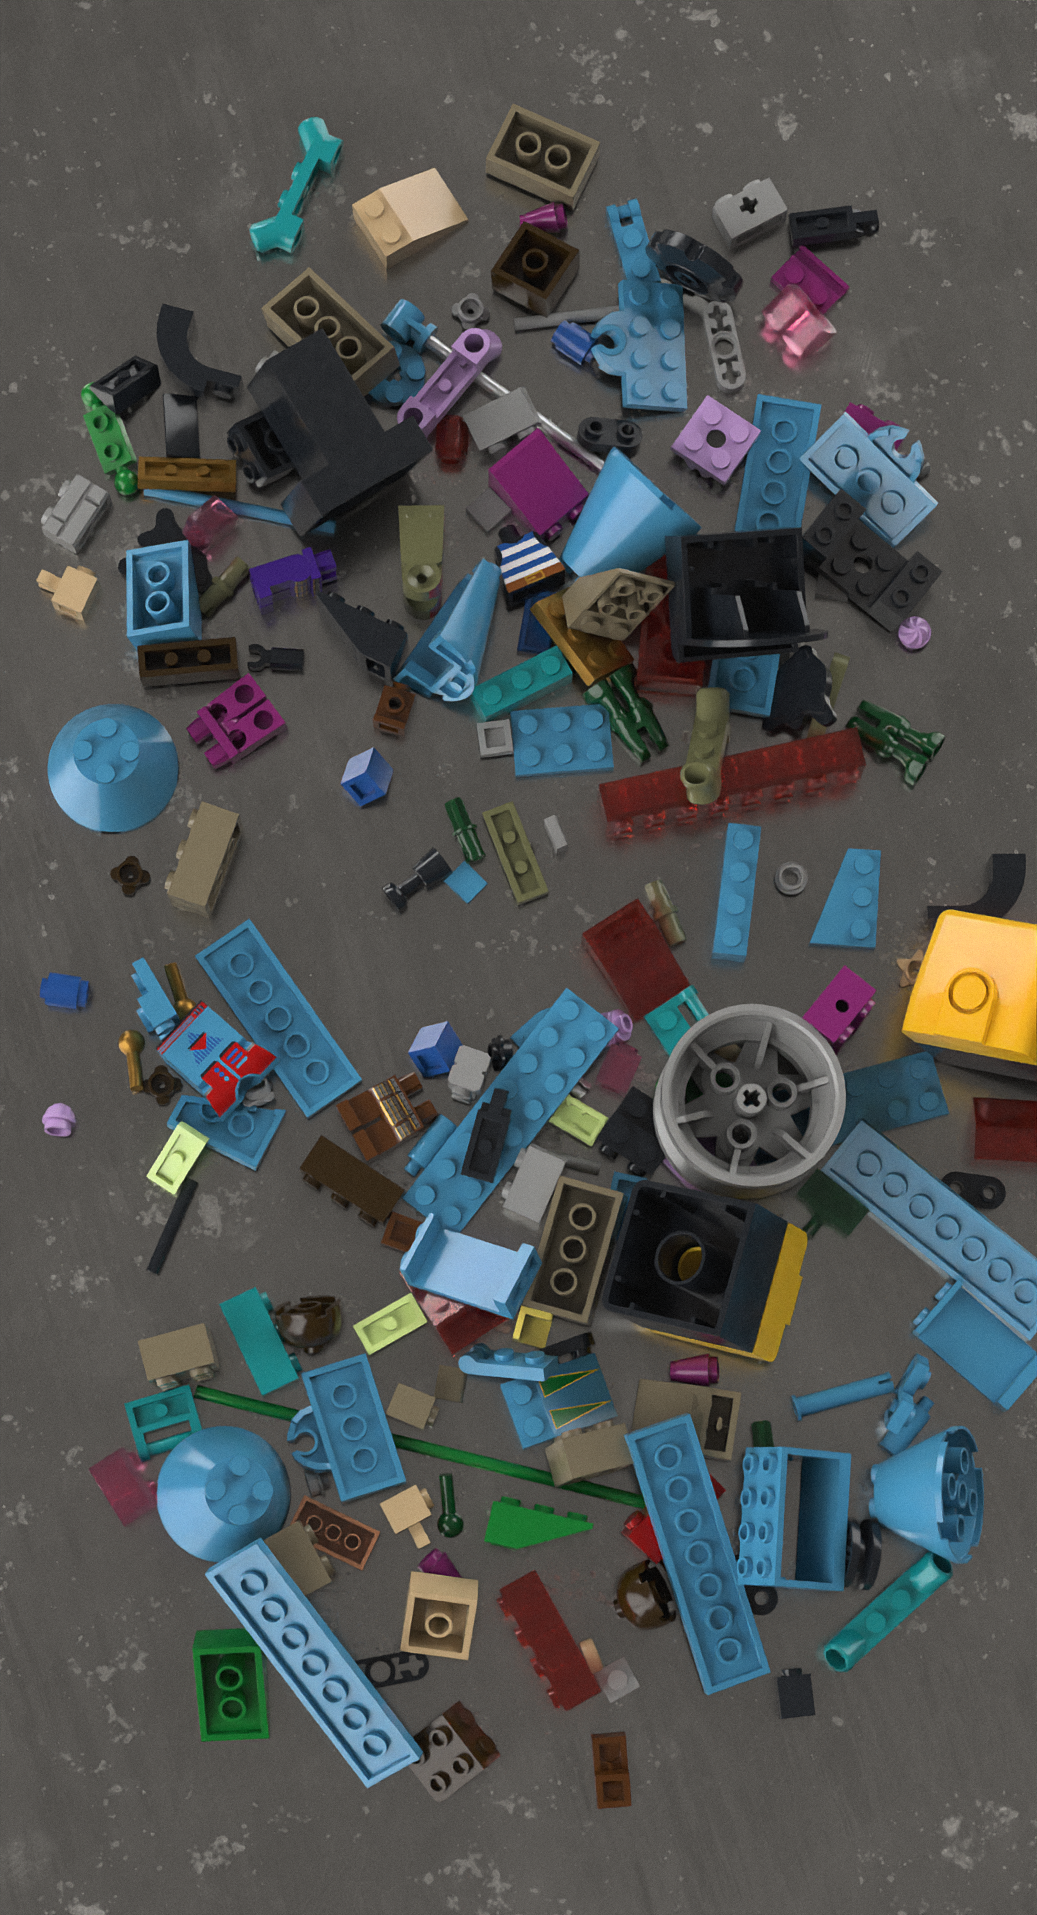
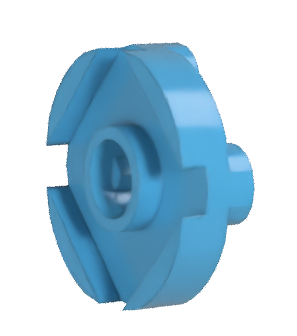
(412, 374)

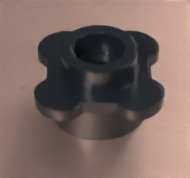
(500, 1051)

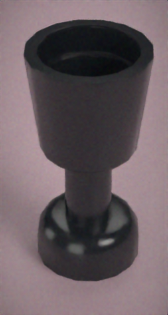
(427, 871)

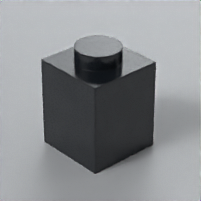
(794, 1694)

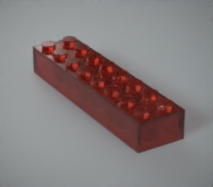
(746, 780)

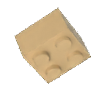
(439, 1615)

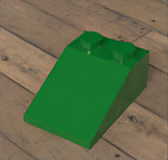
(230, 1685)

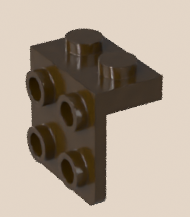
(452, 1752)

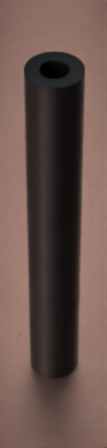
(172, 1226)

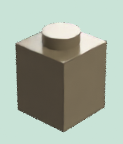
(412, 1407)

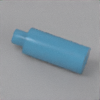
(429, 1144)
(896, 1443)

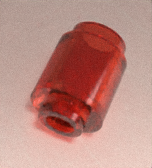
(451, 440)

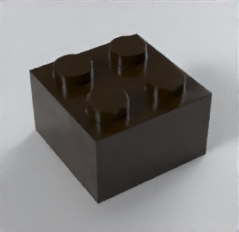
(535, 269)

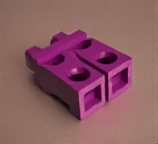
(238, 721)

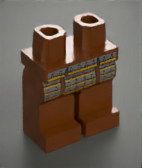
(391, 1106)

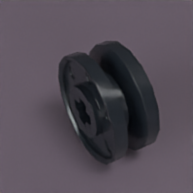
(862, 1553)

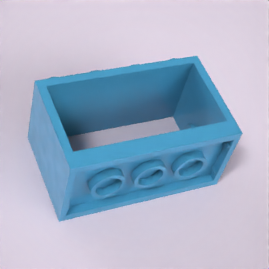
(821, 1518)

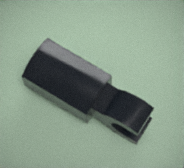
(277, 658)

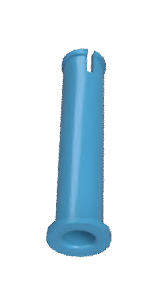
(842, 1395)

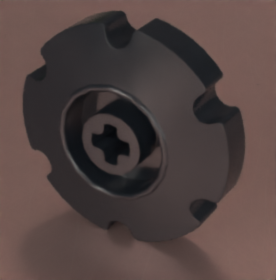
(694, 266)

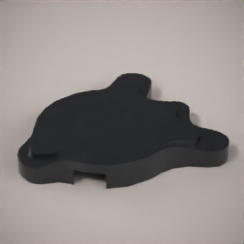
(168, 531)
(800, 693)

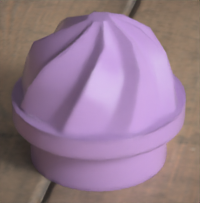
(914, 632)
(58, 1120)

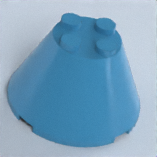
(113, 768)
(222, 1492)
(933, 1494)

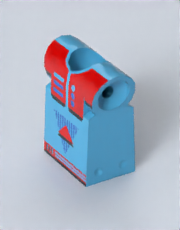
(215, 1058)

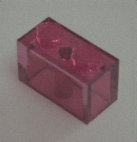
(125, 1486)

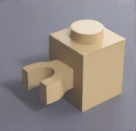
(72, 592)
(407, 1511)

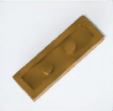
(187, 474)

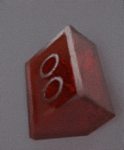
(1004, 1132)

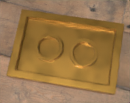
(589, 654)

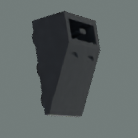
(372, 642)

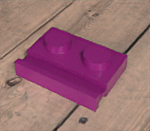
(813, 278)

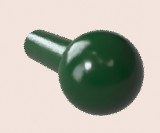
(450, 1522)

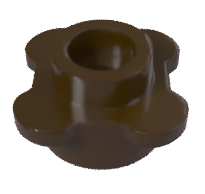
(139, 877)
(161, 1075)

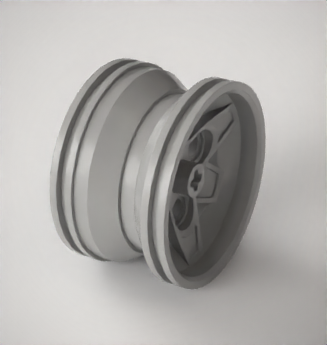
(754, 1076)

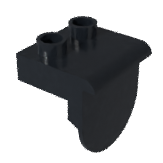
(737, 594)

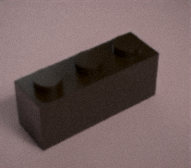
(188, 661)
(351, 1182)

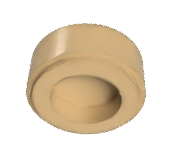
(591, 1655)

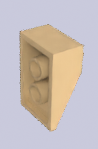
(408, 216)

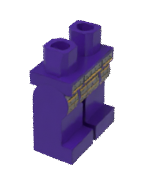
(292, 577)

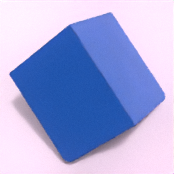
(367, 776)
(435, 1049)

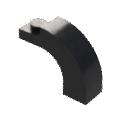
(173, 339)
(1004, 887)

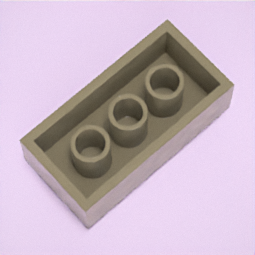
(312, 305)
(576, 1250)

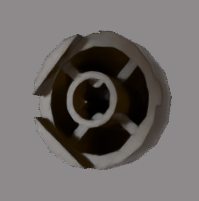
(311, 1322)
(644, 1597)

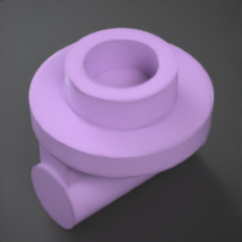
(623, 1022)

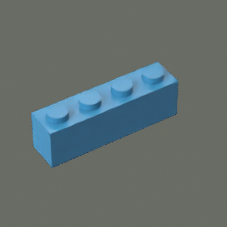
(736, 892)

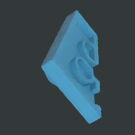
(852, 905)
(240, 1137)

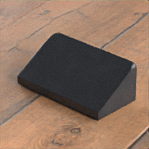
(127, 384)
(181, 426)

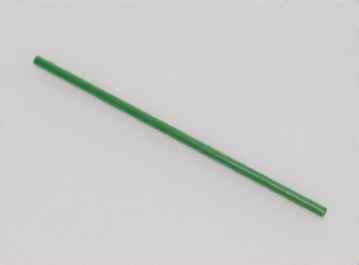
(434, 1450)

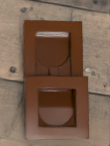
(611, 1770)

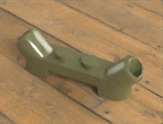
(707, 746)

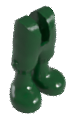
(637, 720)
(885, 743)

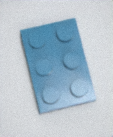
(561, 740)

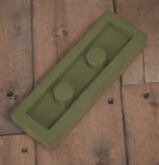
(515, 853)

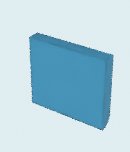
(465, 882)

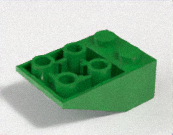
(524, 1528)

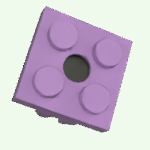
(715, 441)

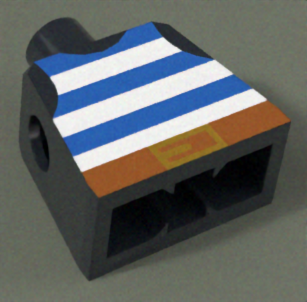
(526, 565)

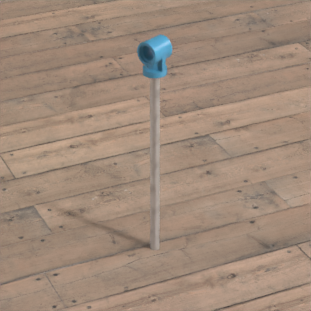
(406, 322)

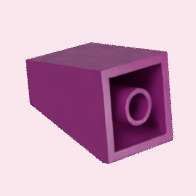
(538, 486)

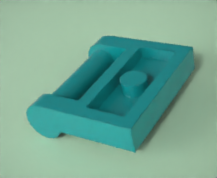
(668, 1022)
(161, 1412)

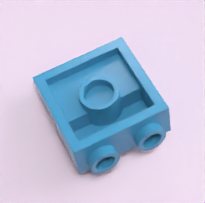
(155, 1009)

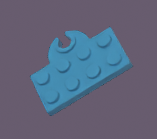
(646, 345)
(873, 475)
(347, 1430)

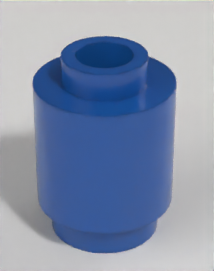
(574, 342)
(64, 991)

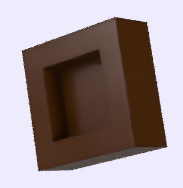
(400, 1232)

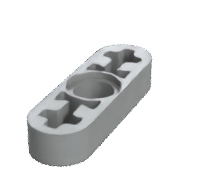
(710, 327)

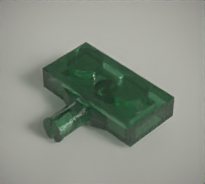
(830, 1205)

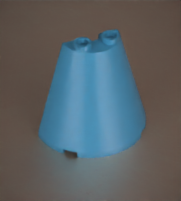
(623, 522)
(454, 643)

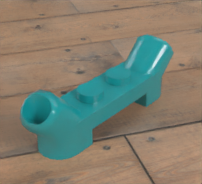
(321, 154)
(887, 1611)

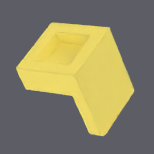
(532, 1327)

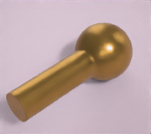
(182, 1003)
(132, 1043)

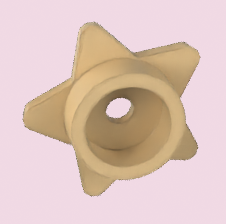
(907, 967)

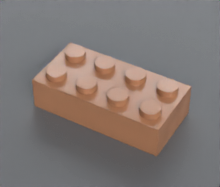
(337, 1533)

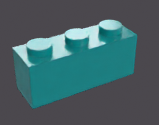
(521, 685)
(261, 1341)

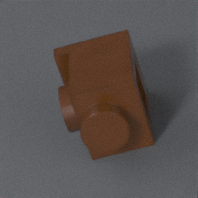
(395, 720)

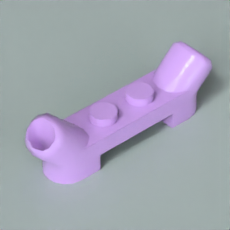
(469, 357)

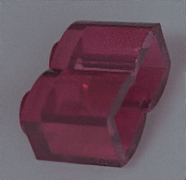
(798, 322)

